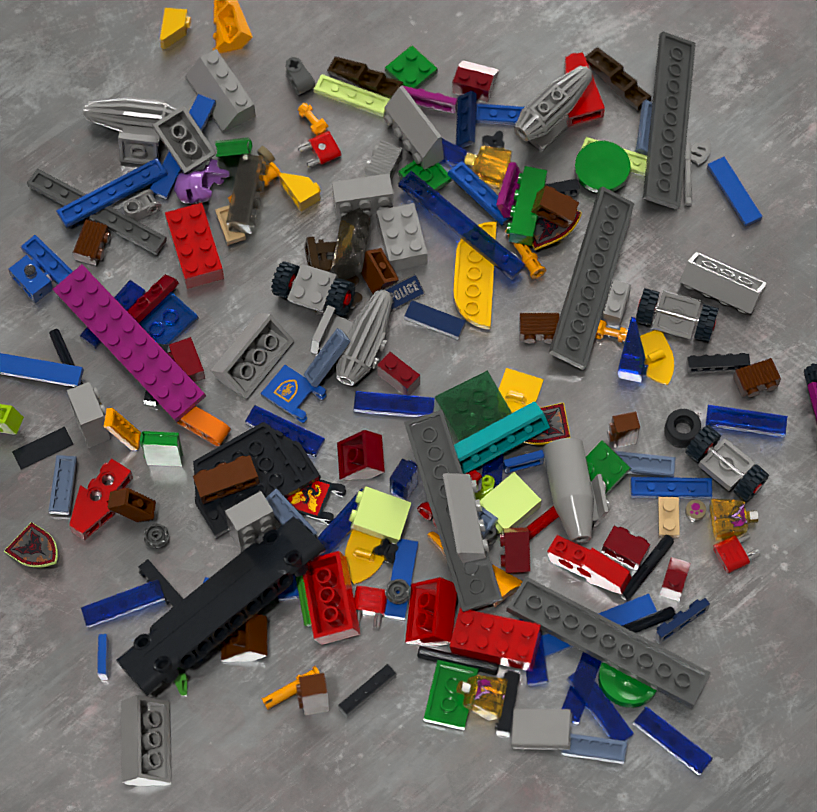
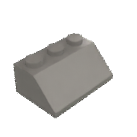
(184, 140)

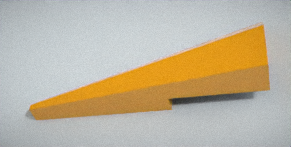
(231, 26)
(507, 583)

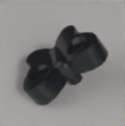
(494, 141)
(386, 549)

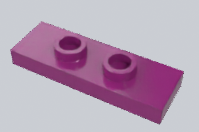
(433, 100)
(510, 184)

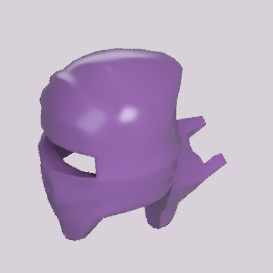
(196, 185)

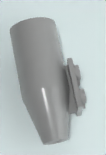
(575, 498)

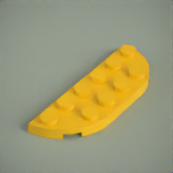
(474, 282)

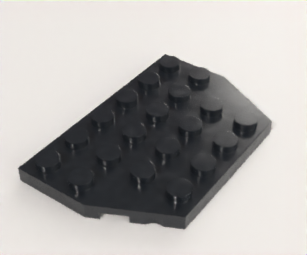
(278, 464)

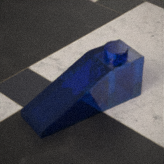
(633, 360)

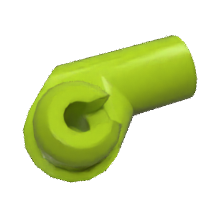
(487, 485)

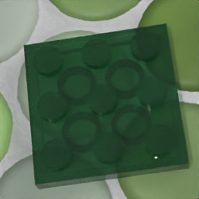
(472, 405)

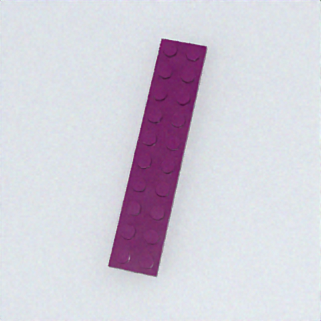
(129, 343)

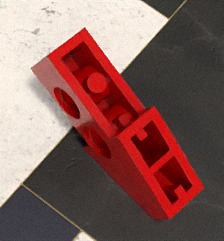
(90, 514)
(589, 564)

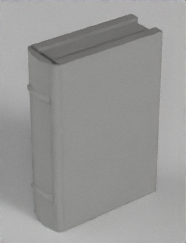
(542, 729)

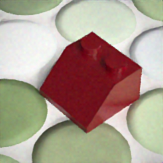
(474, 78)
(360, 456)

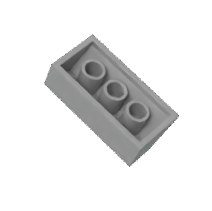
(216, 81)
(414, 129)
(722, 283)
(252, 355)
(465, 517)
(145, 741)

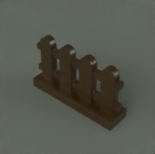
(322, 249)

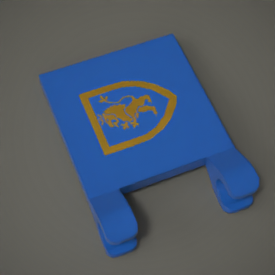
(290, 390)

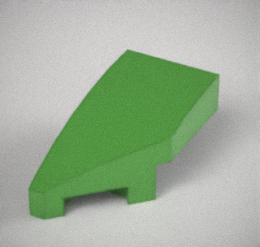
(181, 684)

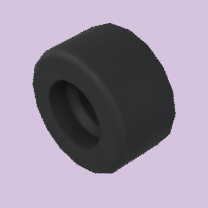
(685, 416)

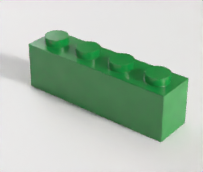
(524, 221)

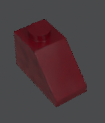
(675, 579)

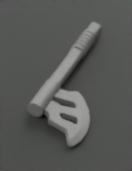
(687, 165)

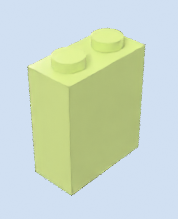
(511, 502)
(379, 514)

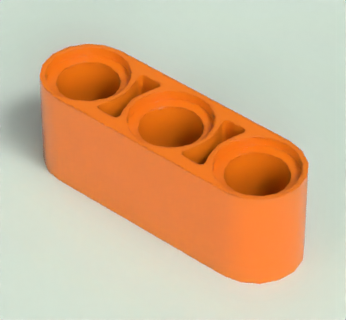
(205, 426)

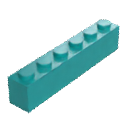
(500, 436)

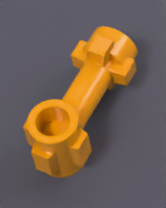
(318, 126)
(603, 330)

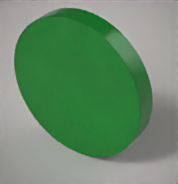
(602, 165)
(622, 688)

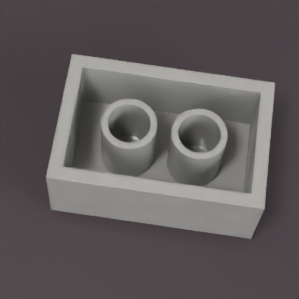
(368, 193)
(402, 236)
(89, 413)
(250, 520)

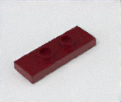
(153, 297)

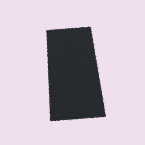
(42, 447)

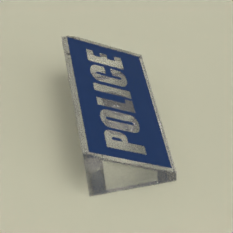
(405, 291)

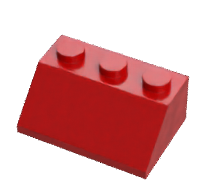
(431, 612)

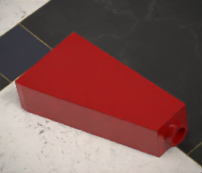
(590, 103)

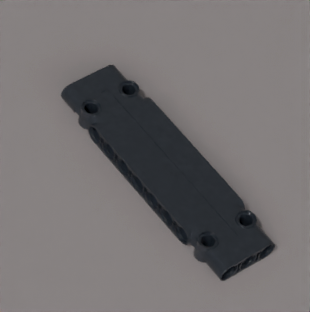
(220, 605)

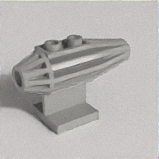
(542, 117)
(134, 120)
(365, 334)

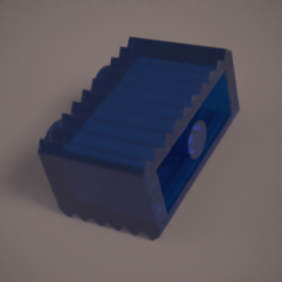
(404, 479)

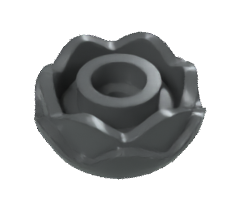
(156, 529)
(397, 585)

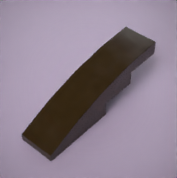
(361, 76)
(616, 78)

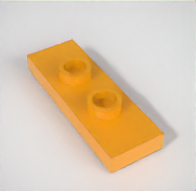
(122, 429)

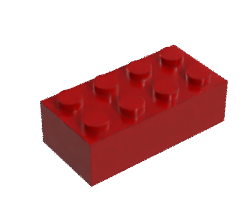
(194, 245)
(330, 599)
(496, 639)

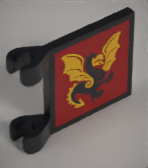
(313, 498)

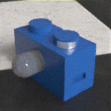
(31, 278)

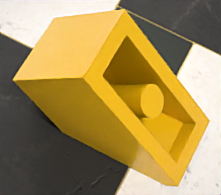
(174, 26)
(301, 190)

